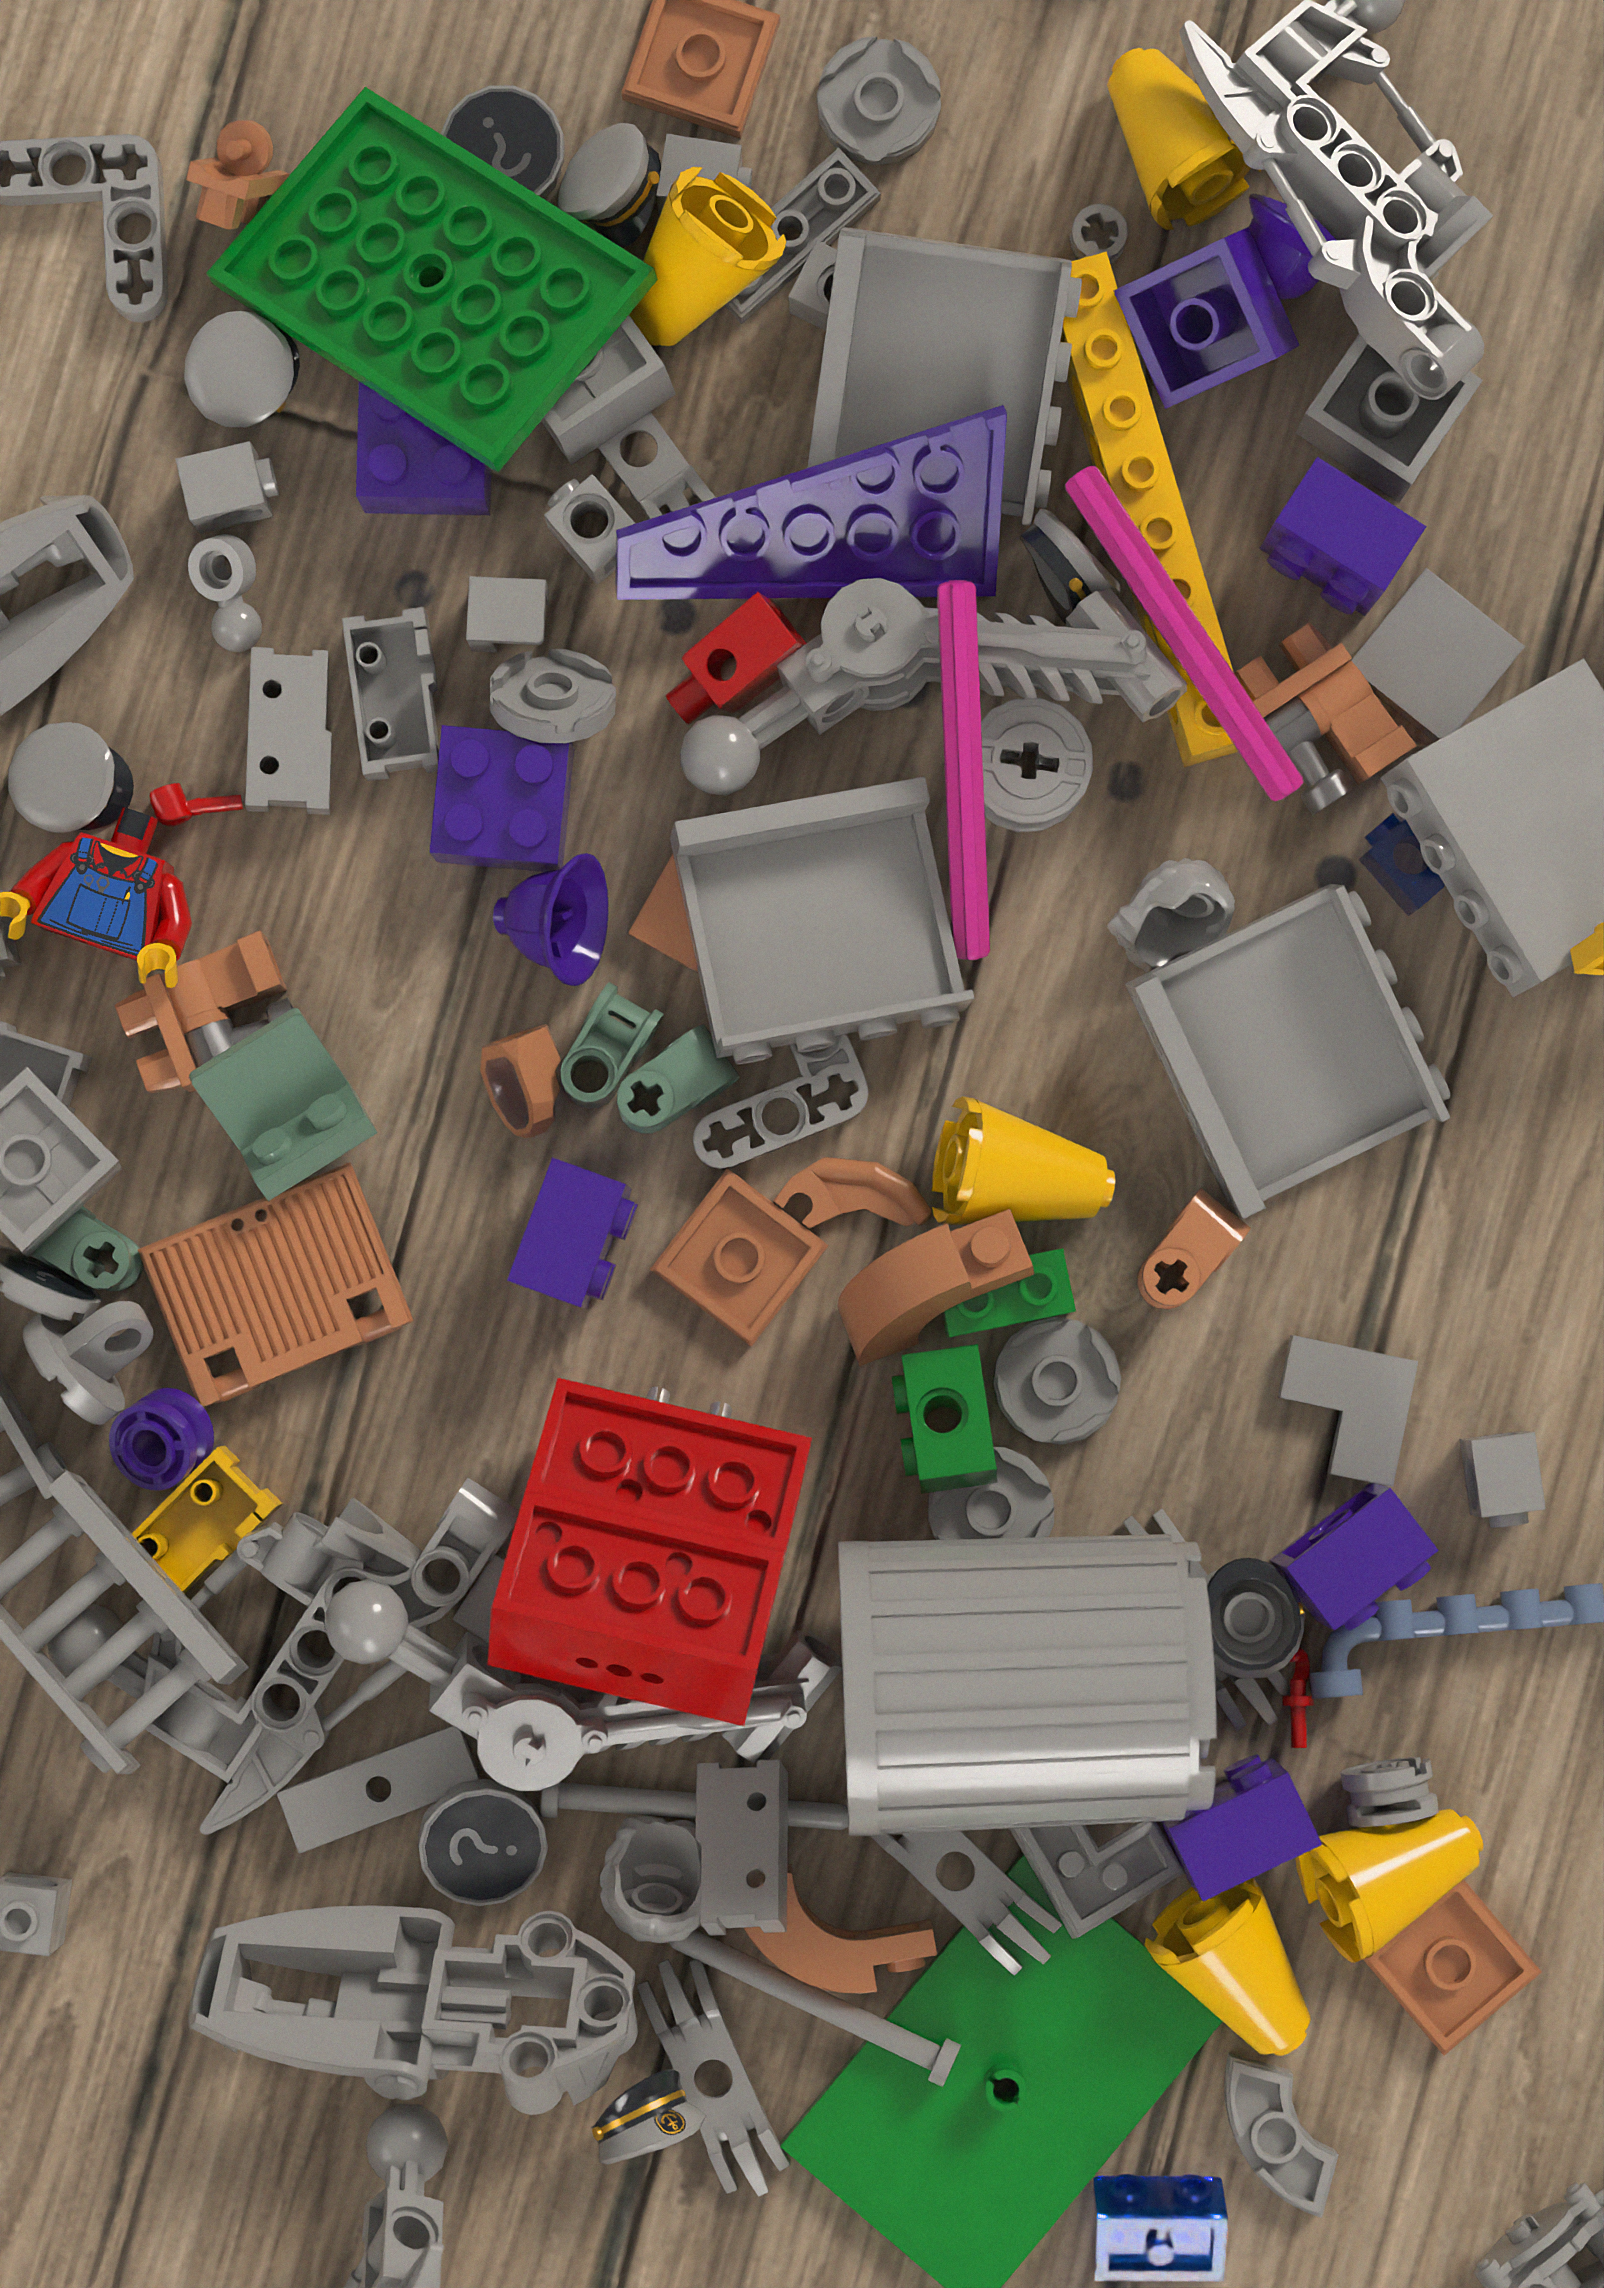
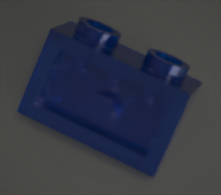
(1159, 2228)

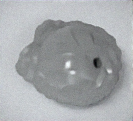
(1173, 913)
(653, 1879)

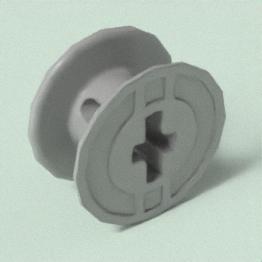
(1057, 743)

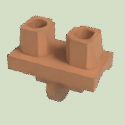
(234, 180)

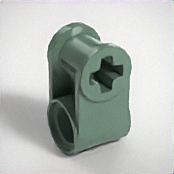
(610, 1044)
(683, 1074)
(77, 1249)

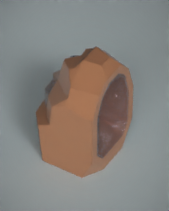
(523, 1079)

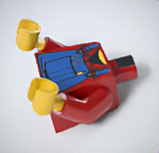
(108, 897)

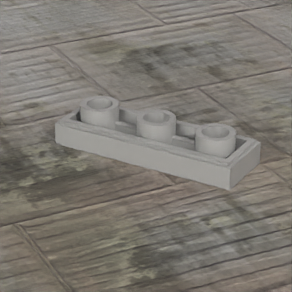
(818, 206)
(343, 1801)

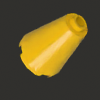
(1175, 140)
(704, 253)
(1006, 1163)
(1386, 1877)
(1234, 1965)

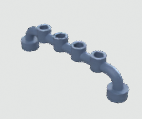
(1453, 1617)

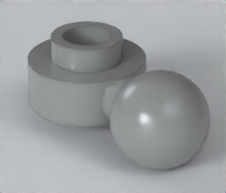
(235, 623)

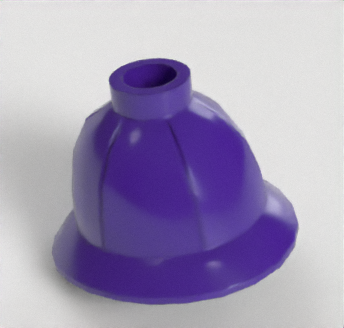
(1282, 246)
(559, 918)

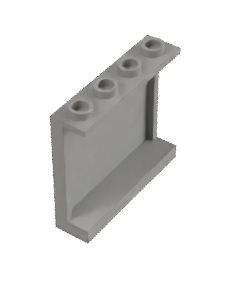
(940, 335)
(1517, 823)
(818, 920)
(1288, 1046)

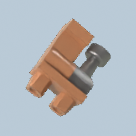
(1330, 700)
(196, 1010)

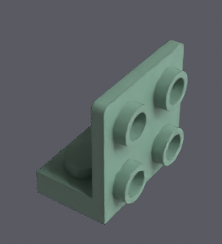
(283, 1103)

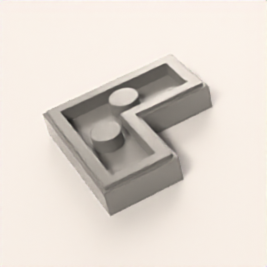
(1368, 1391)
(1092, 1881)

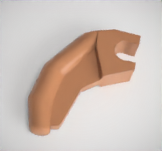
(854, 1185)

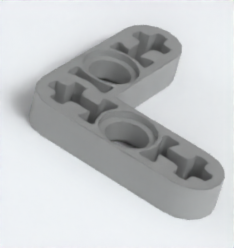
(119, 199)
(815, 1072)

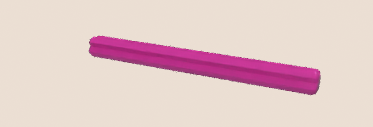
(1184, 633)
(963, 768)

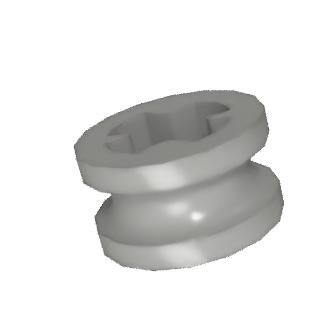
(1108, 219)

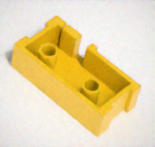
(200, 1531)

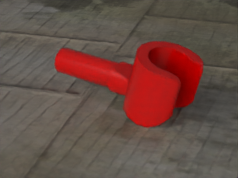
(174, 809)

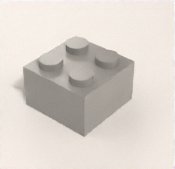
(1378, 423)

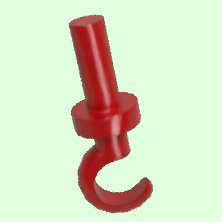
(1298, 1699)

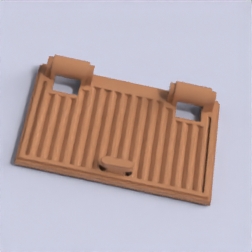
(275, 1284)

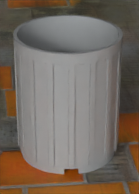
(1024, 1682)

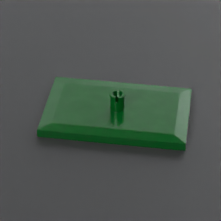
(432, 278)
(980, 2173)

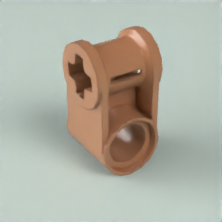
(1194, 1243)

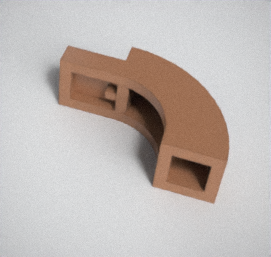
(926, 1276)
(837, 1956)

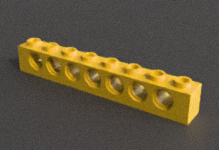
(1134, 461)

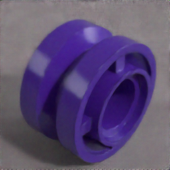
(143, 1454)

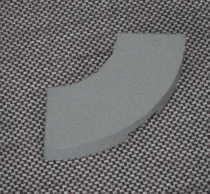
(1271, 2136)

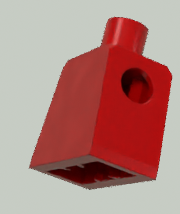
(757, 638)

